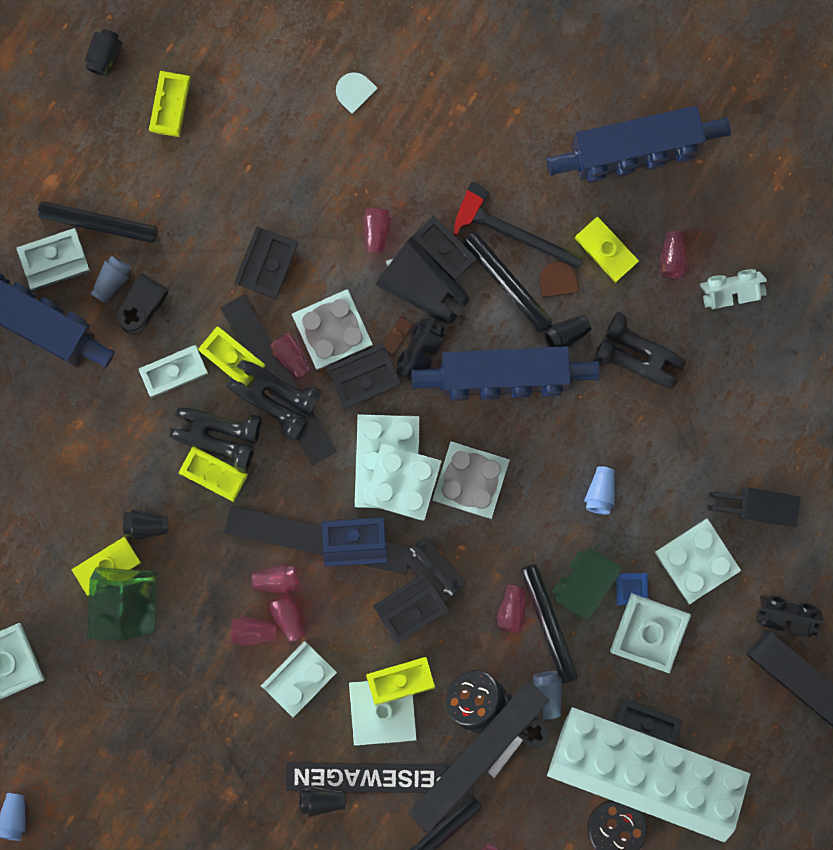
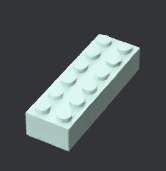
(649, 775)

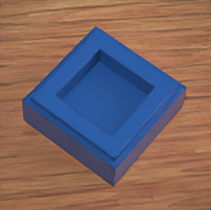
(631, 583)

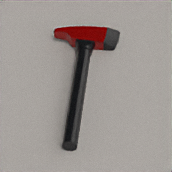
(471, 212)

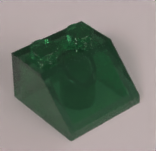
(586, 584)
(121, 604)

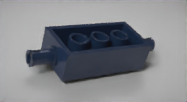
(638, 144)
(47, 327)
(505, 372)

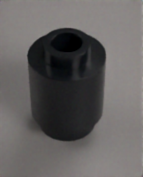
(103, 52)

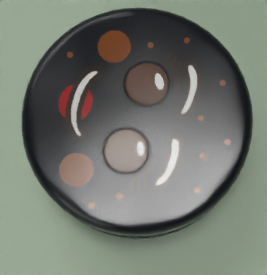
(475, 700)
(616, 827)

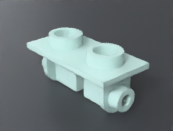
(746, 286)

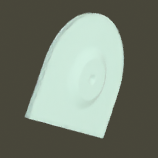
(354, 90)

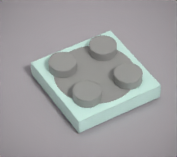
(332, 330)
(470, 480)

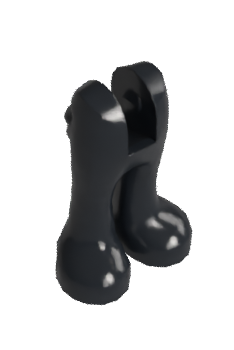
(656, 354)
(302, 399)
(204, 422)

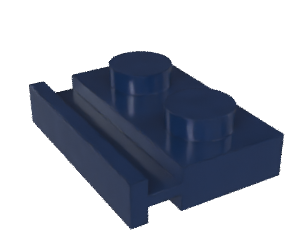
(354, 542)

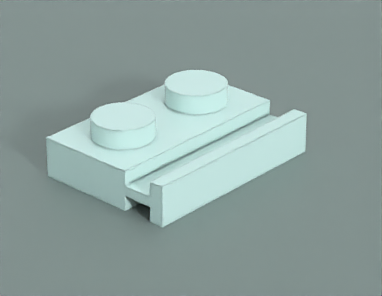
(53, 259)
(299, 679)

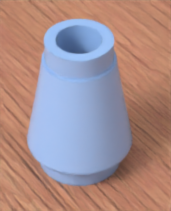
(601, 492)
(13, 817)

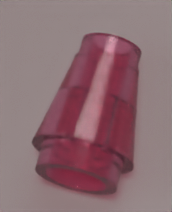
(376, 229)
(673, 257)
(290, 355)
(276, 579)
(512, 610)
(288, 617)
(252, 631)

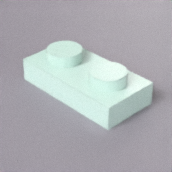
(173, 371)

